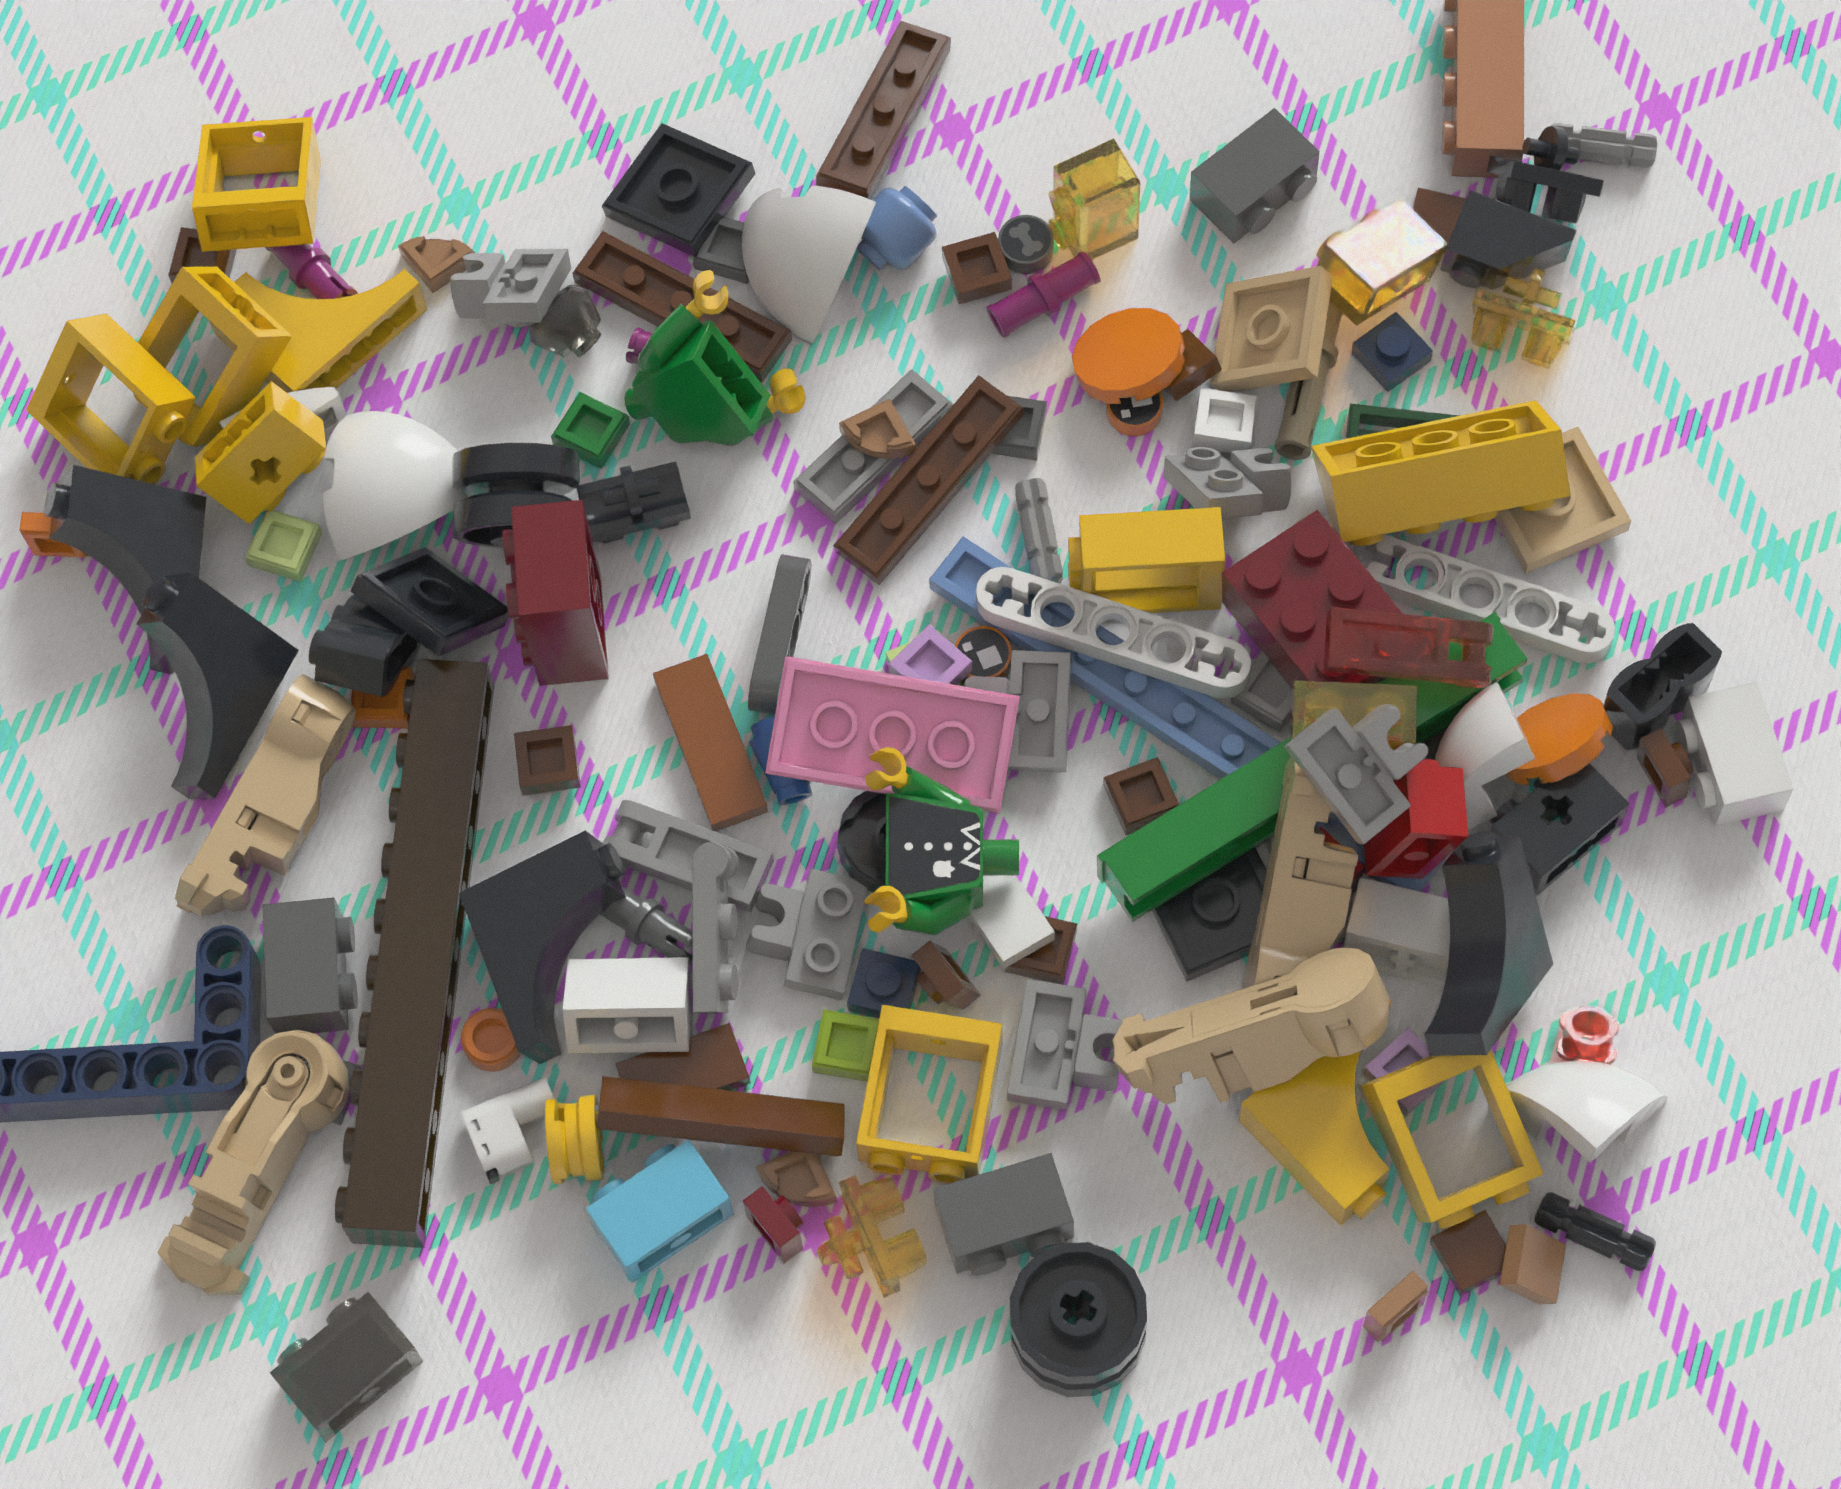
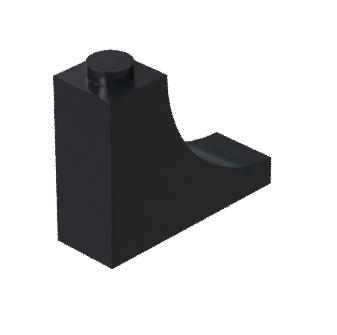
(130, 529)
(225, 671)
(531, 921)
(1494, 945)

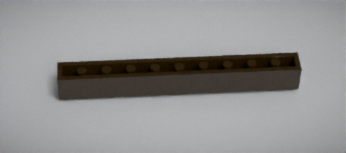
(417, 956)

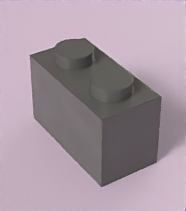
(1255, 176)
(308, 966)
(1004, 1215)

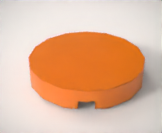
(1129, 355)
(1562, 736)

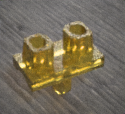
(1546, 329)
(888, 1258)

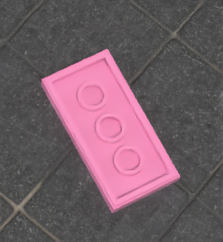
(842, 714)

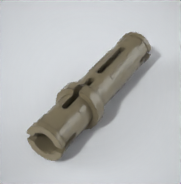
(1306, 397)

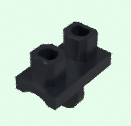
(1565, 190)
(634, 502)

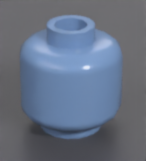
(897, 229)

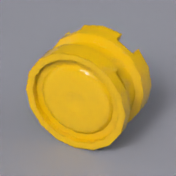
(574, 1139)

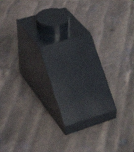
(1501, 242)

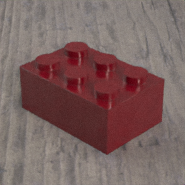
(556, 592)
(1285, 595)

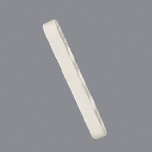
(1506, 594)
(1131, 654)

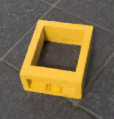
(256, 215)
(237, 316)
(69, 379)
(1151, 559)
(938, 1036)
(1455, 1207)

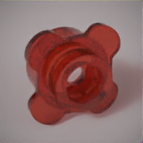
(1590, 1023)

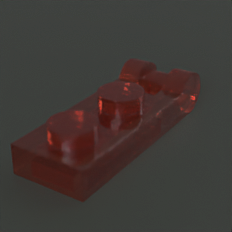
(1407, 646)

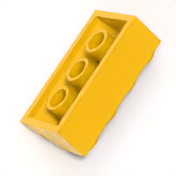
(1442, 472)

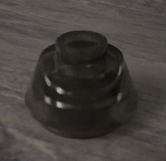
(568, 323)

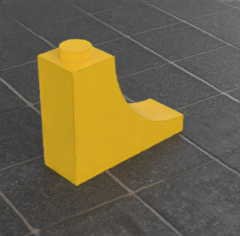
(335, 334)
(1319, 1138)

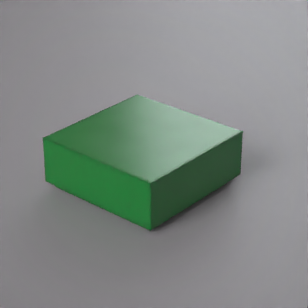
(591, 429)

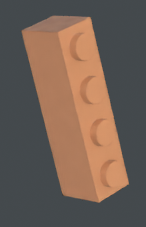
(1483, 84)

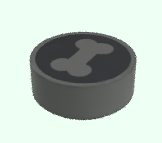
(1026, 243)

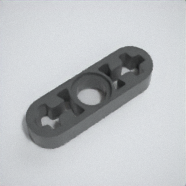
(779, 631)

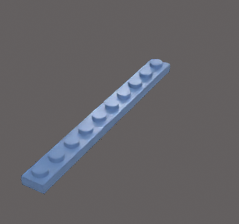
(1176, 715)

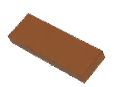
(710, 742)

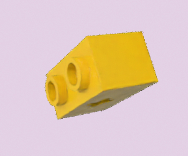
(261, 453)

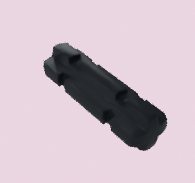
(1595, 1231)

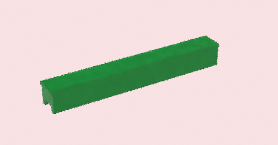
(1245, 804)

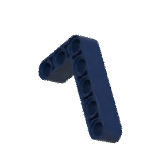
(141, 1063)

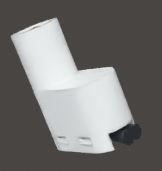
(497, 1123)

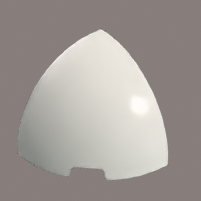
(801, 251)
(386, 480)
(1486, 744)
(1584, 1103)

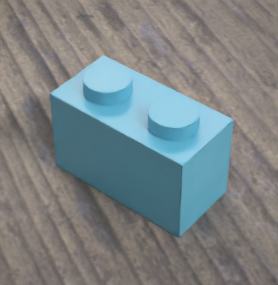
(659, 1209)

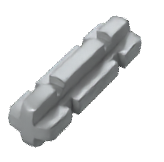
(1612, 145)
(1038, 529)

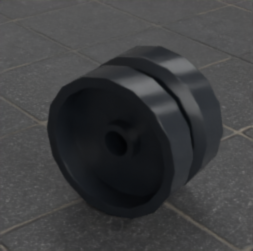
(507, 477)
(1094, 1351)

